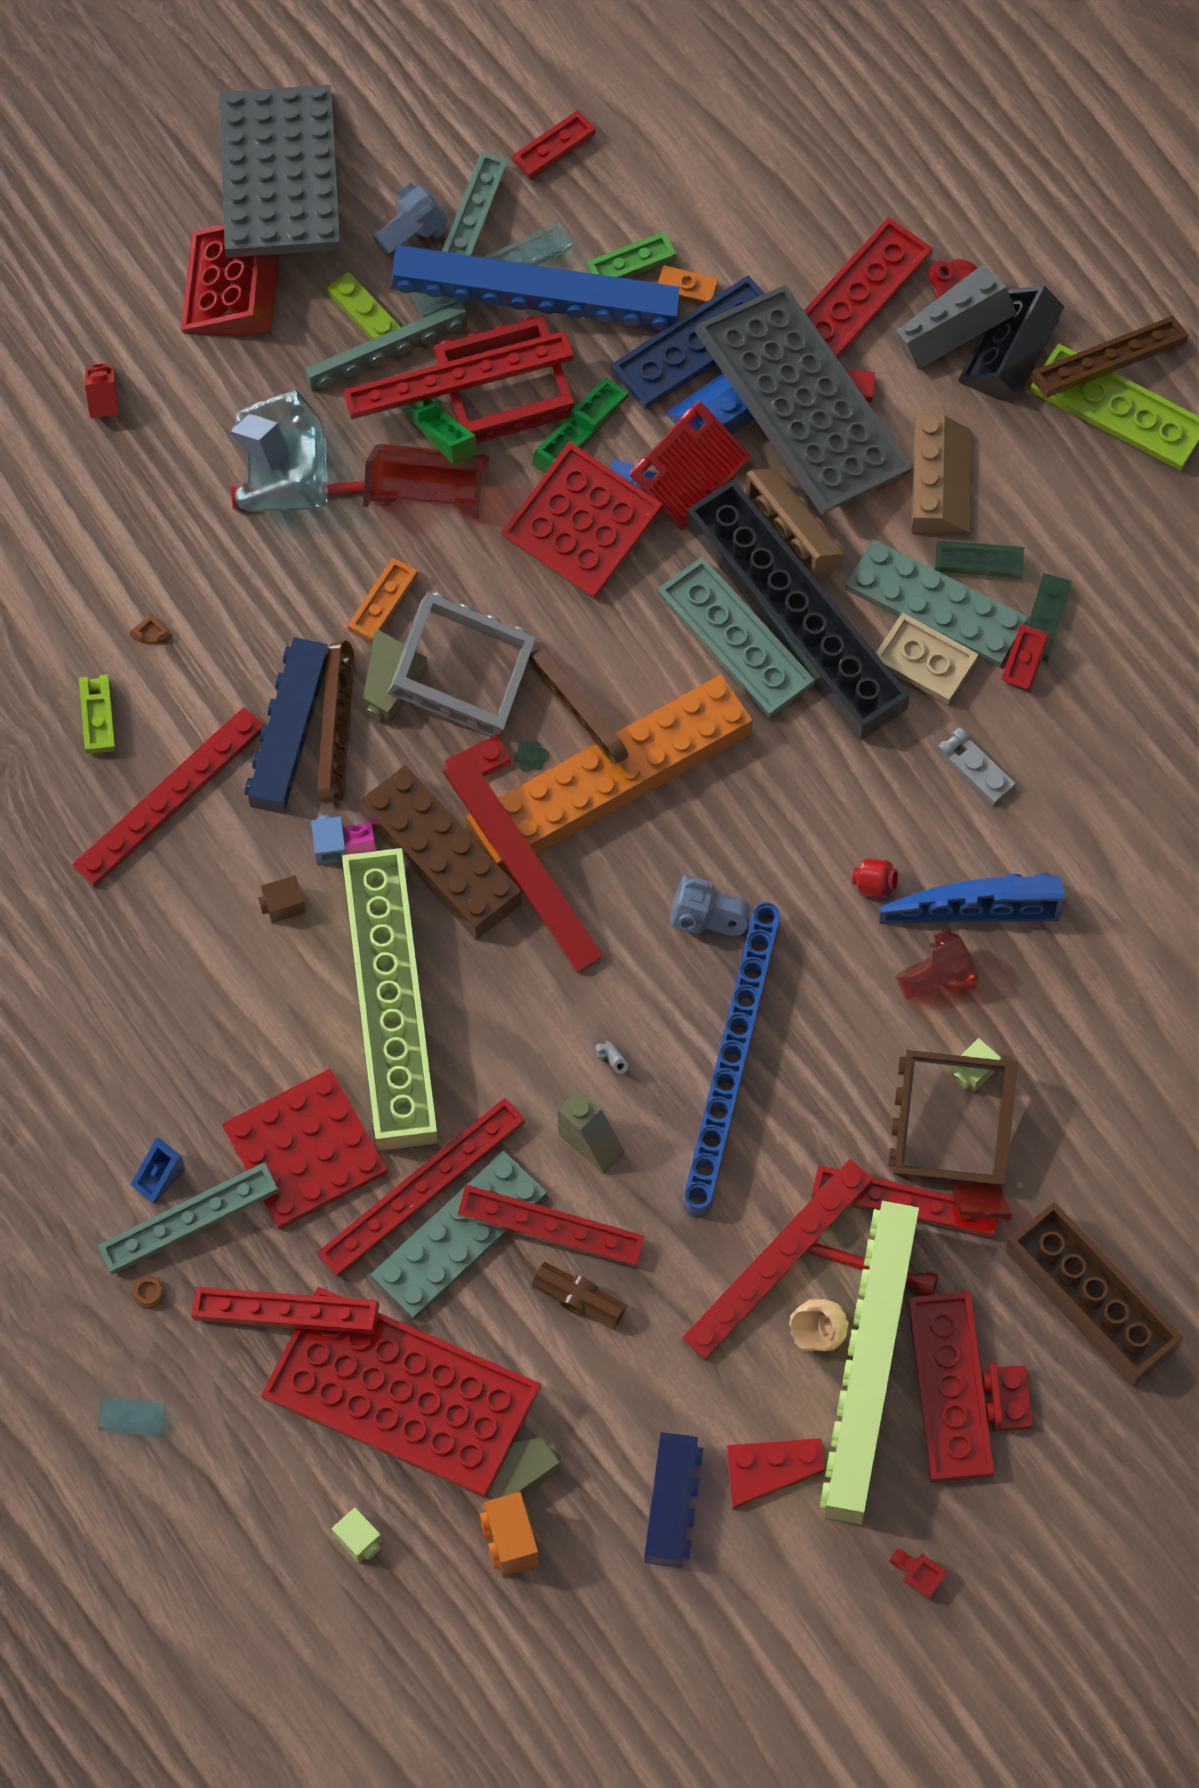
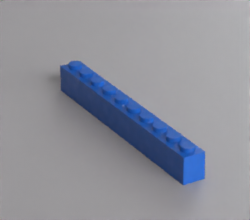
(534, 287)

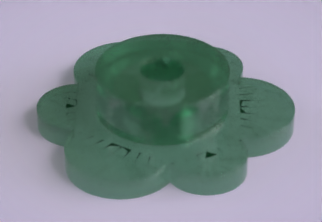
(529, 762)

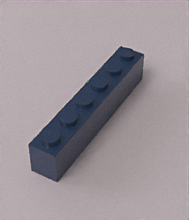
(288, 725)

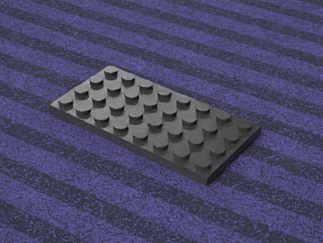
(279, 171)
(803, 399)

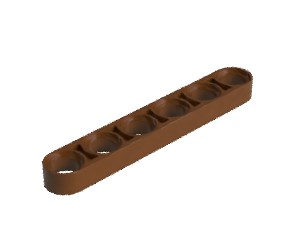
(578, 706)
(335, 722)

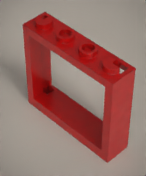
(518, 418)

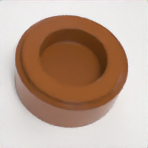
(148, 1292)

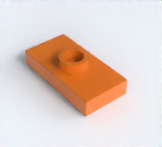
(692, 286)

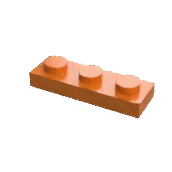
(382, 599)

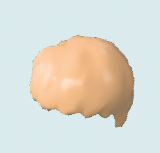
(818, 1325)

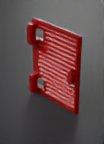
(690, 463)

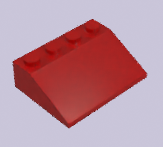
(228, 292)

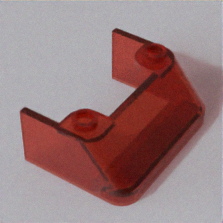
(424, 476)

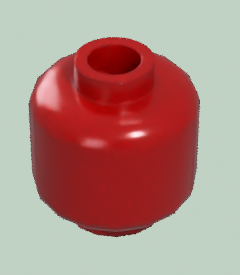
(875, 878)

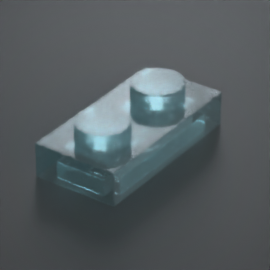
(131, 1416)

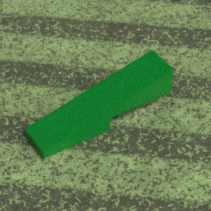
(582, 424)
(443, 431)

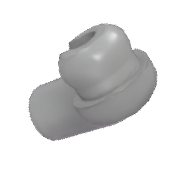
(612, 1054)

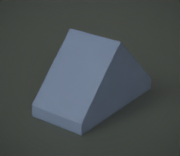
(262, 440)

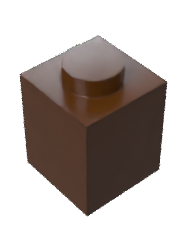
(282, 899)

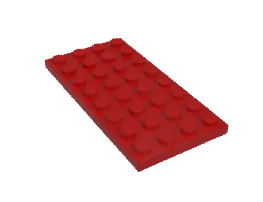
(406, 1397)

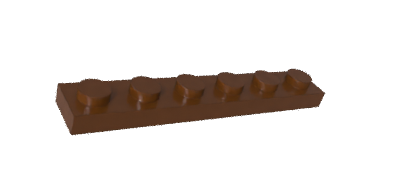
(1109, 356)

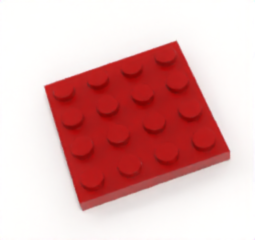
(582, 520)
(309, 1146)

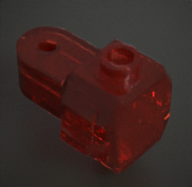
(946, 965)

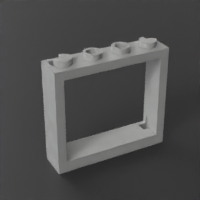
(444, 704)

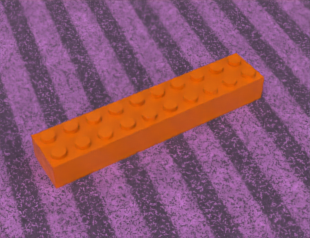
(592, 787)

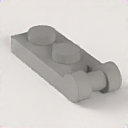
(976, 767)

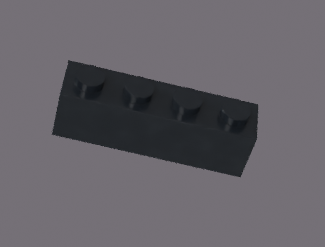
(1011, 349)

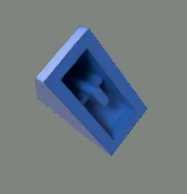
(158, 1170)

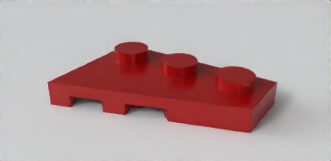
(768, 1466)

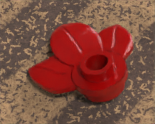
(955, 272)

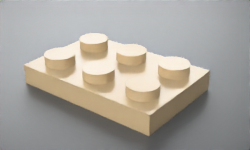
(926, 658)

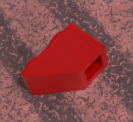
(101, 390)

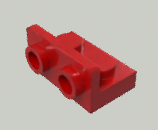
(1008, 1397)

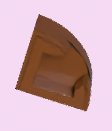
(150, 631)

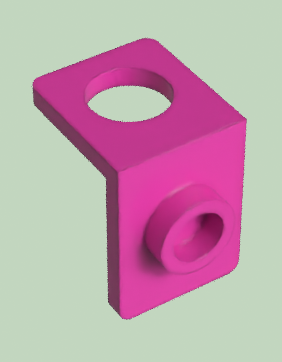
(358, 838)

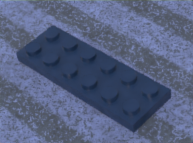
(677, 352)

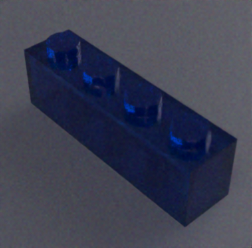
(671, 1500)

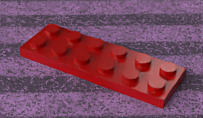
(866, 284)
(950, 1387)

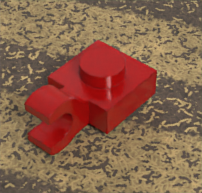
(921, 1575)

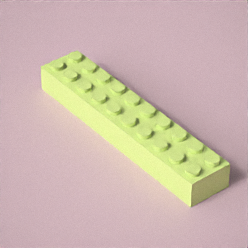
(389, 1000)
(872, 1357)

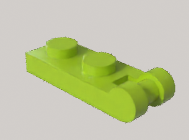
(97, 715)

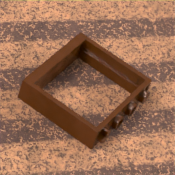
(903, 1099)

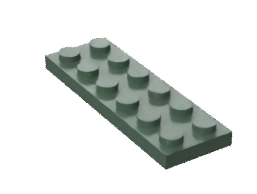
(937, 601)
(735, 637)
(449, 1243)

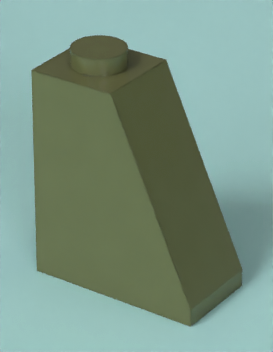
(381, 669)
(588, 1131)
(525, 1468)

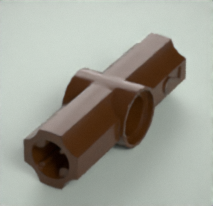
(579, 1295)

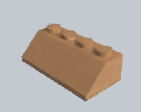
(941, 476)
(794, 522)

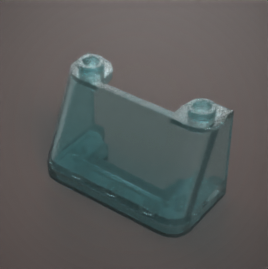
(302, 477)

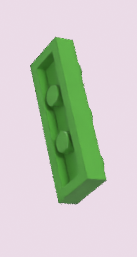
(634, 258)

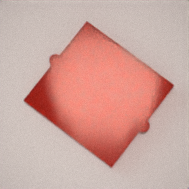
(980, 1201)

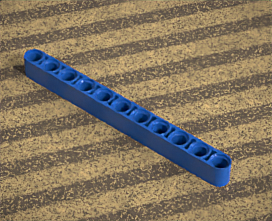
(732, 1072)

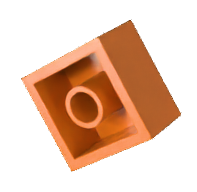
(511, 1535)

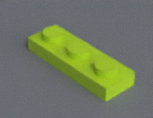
(361, 307)

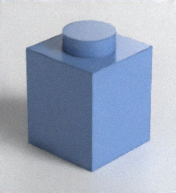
(328, 839)

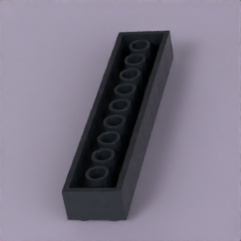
(797, 609)

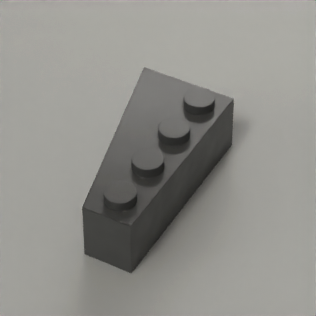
(956, 317)

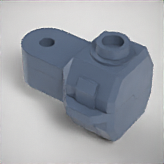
(416, 215)
(701, 907)

